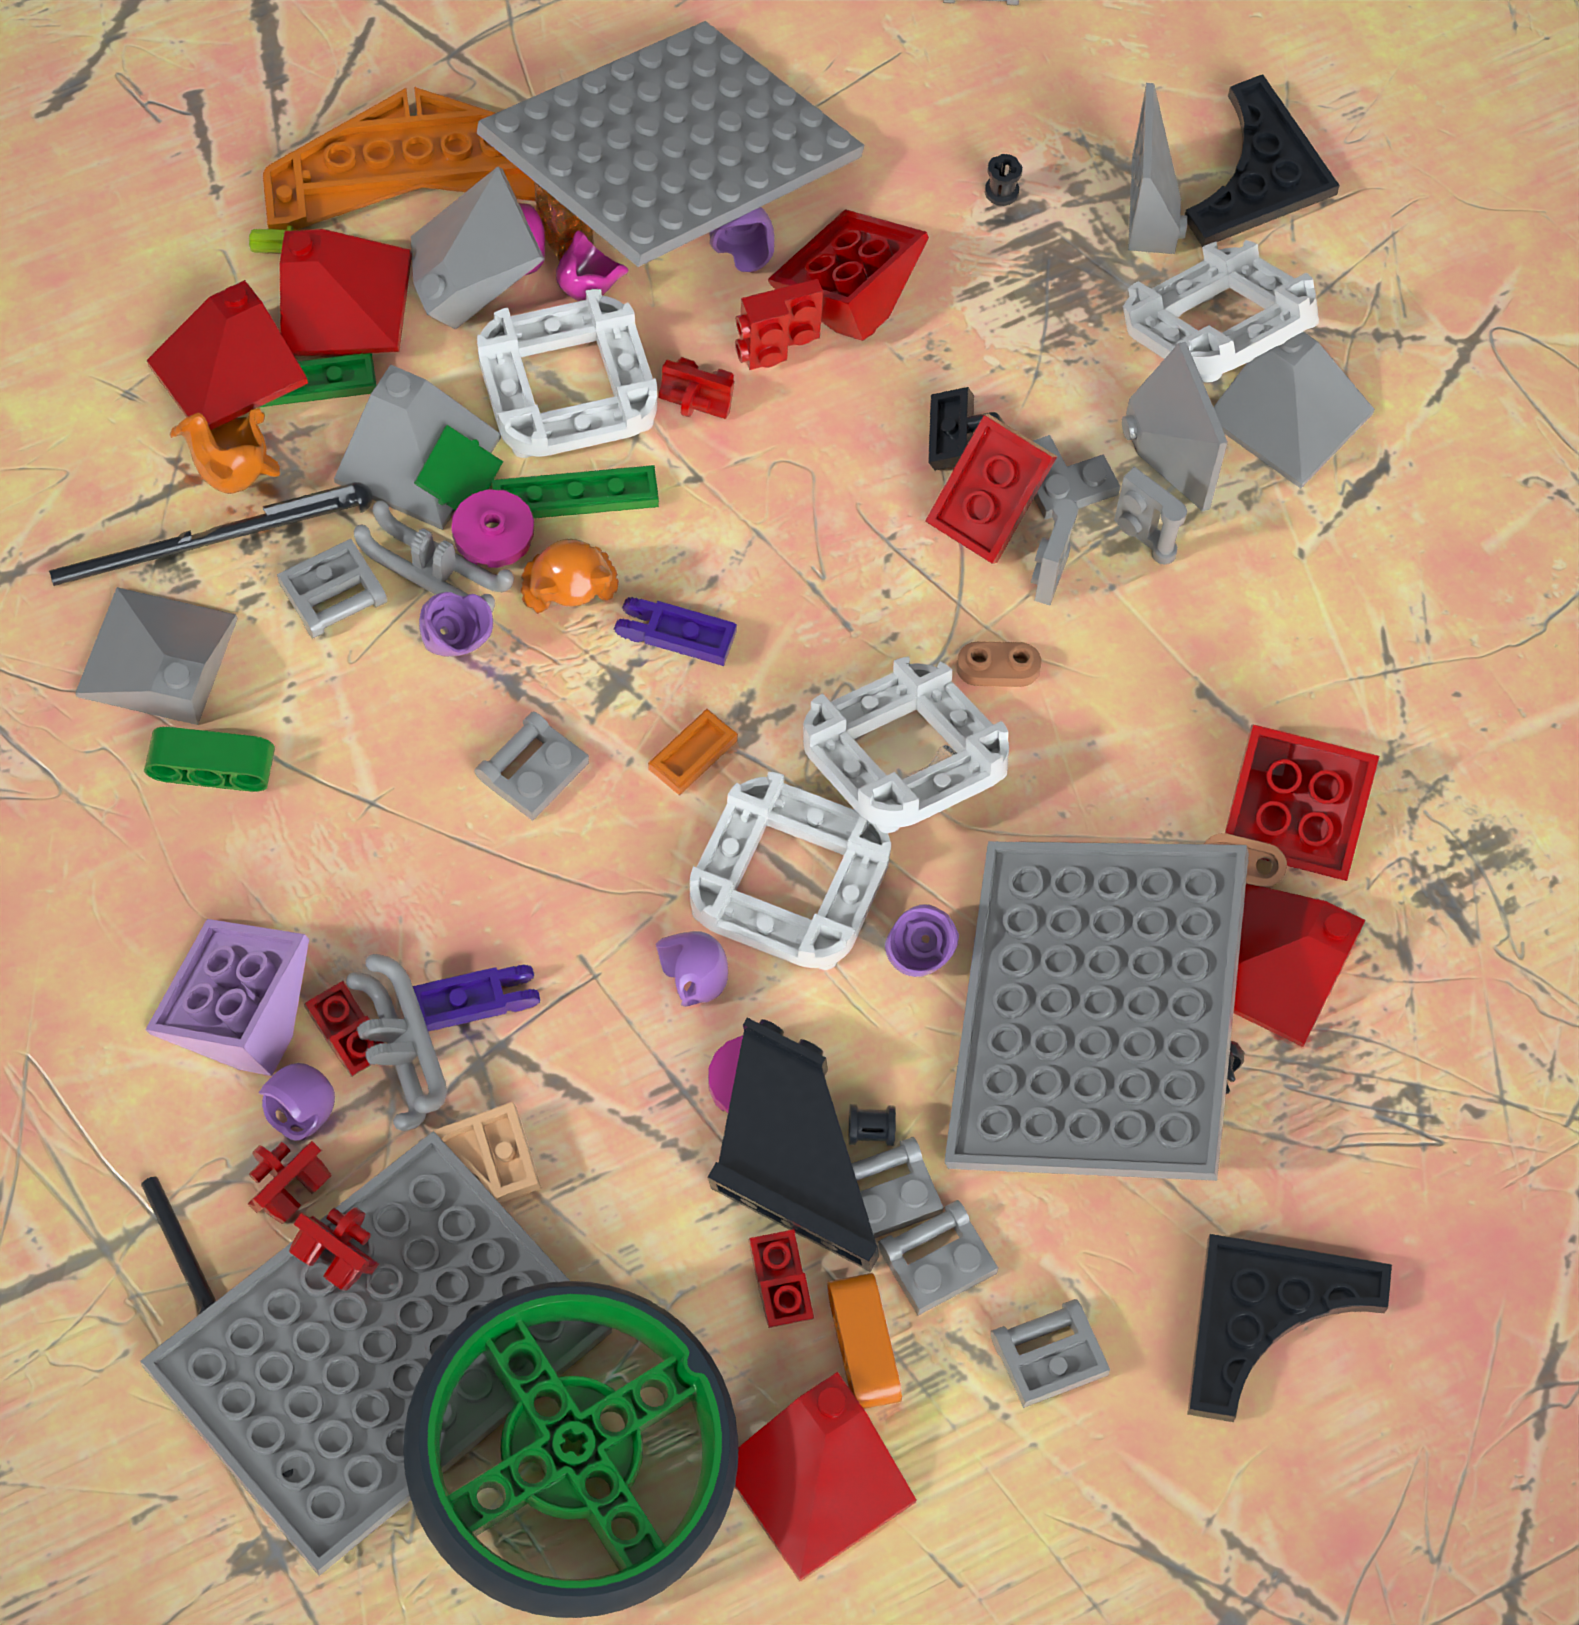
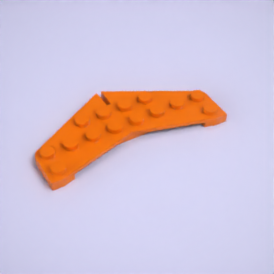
(383, 157)

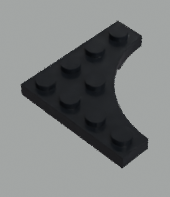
(1274, 174)
(1256, 1297)

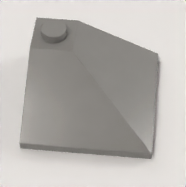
(1154, 192)
(472, 251)
(1292, 408)
(1178, 427)
(397, 437)
(156, 656)

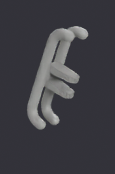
(431, 561)
(404, 1039)

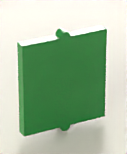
(457, 468)

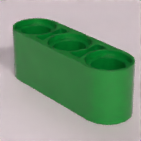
(209, 759)

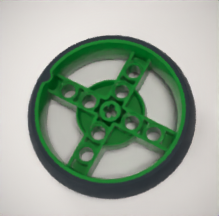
(503, 1334)

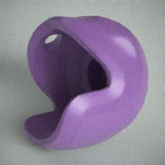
(747, 239)
(464, 620)
(905, 943)
(697, 959)
(301, 1096)

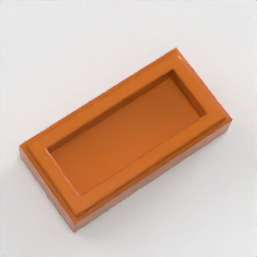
(693, 751)

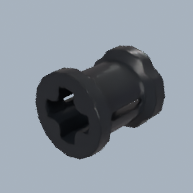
(1009, 182)
(871, 1125)

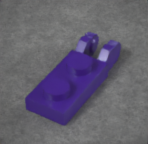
(677, 630)
(475, 996)

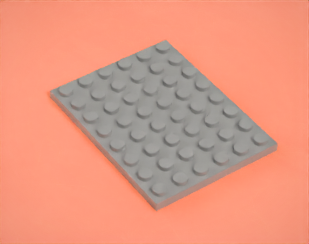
(670, 142)
(1099, 1010)
(325, 1375)

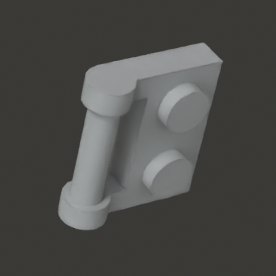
(1139, 514)
(1054, 552)
(326, 577)
(541, 775)
(903, 1199)
(945, 1270)
(1056, 1365)

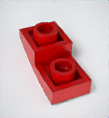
(337, 1019)
(780, 1278)

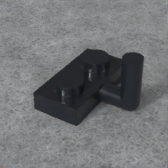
(952, 426)

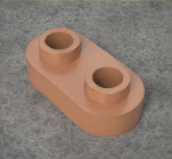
(999, 664)
(1256, 851)

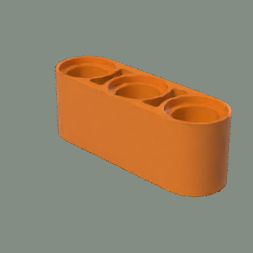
(864, 1340)

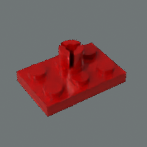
(990, 488)

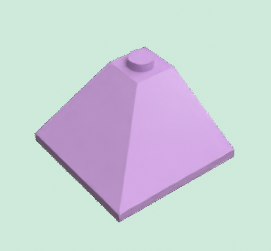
(235, 996)

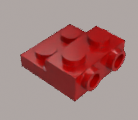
(778, 320)

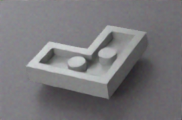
(1081, 482)

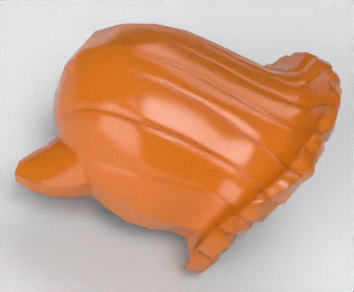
(229, 455)
(569, 575)

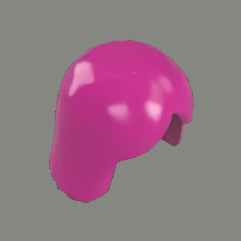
(586, 268)

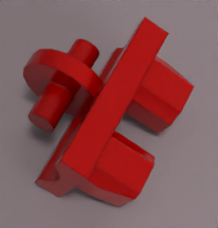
(696, 389)
(304, 1167)
(349, 1259)

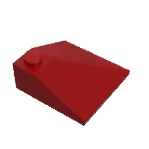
(859, 267)
(341, 293)
(227, 358)
(1302, 799)
(1290, 959)
(820, 1477)

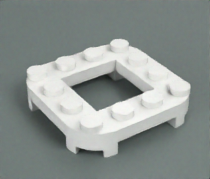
(1288, 305)
(554, 328)
(888, 799)
(768, 927)

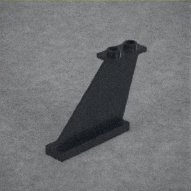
(787, 1147)

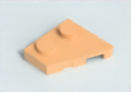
(494, 1151)

